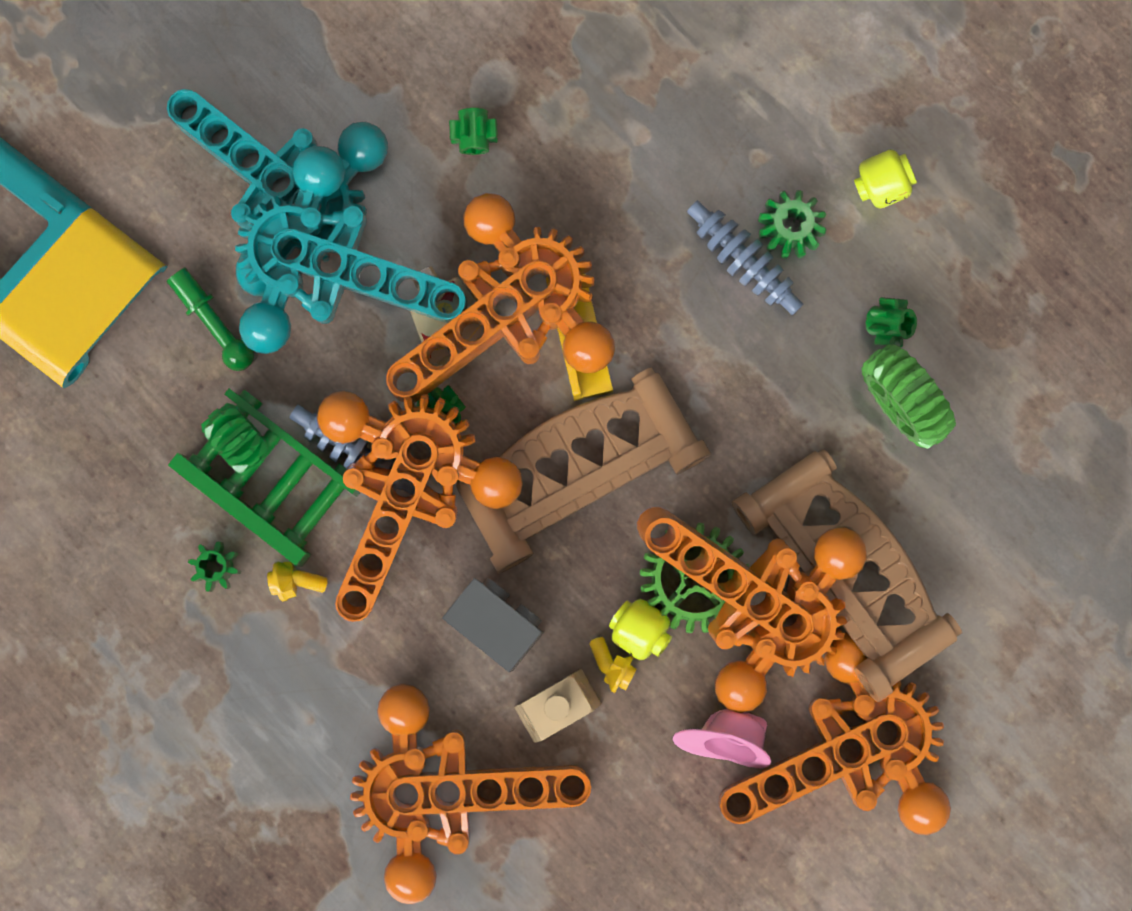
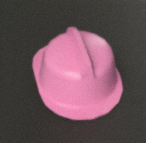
(728, 737)

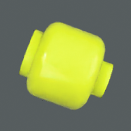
(885, 179)
(640, 629)

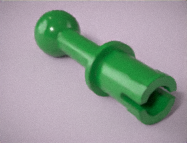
(235, 352)

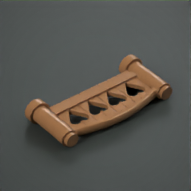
(662, 438)
(889, 649)

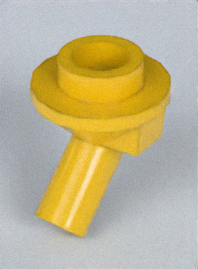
(285, 579)
(617, 672)

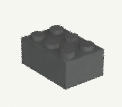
(493, 624)

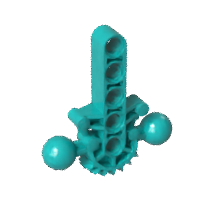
(360, 147)
(319, 174)

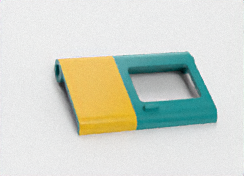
(70, 278)

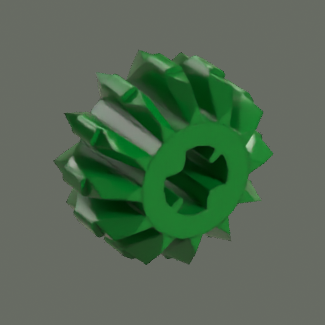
(777, 216)
(235, 438)

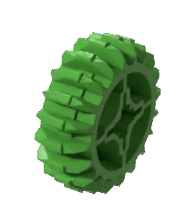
(908, 396)
(670, 604)

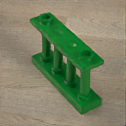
(260, 516)

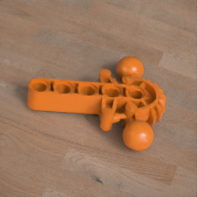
(490, 221)
(346, 418)
(742, 683)
(922, 806)
(410, 874)

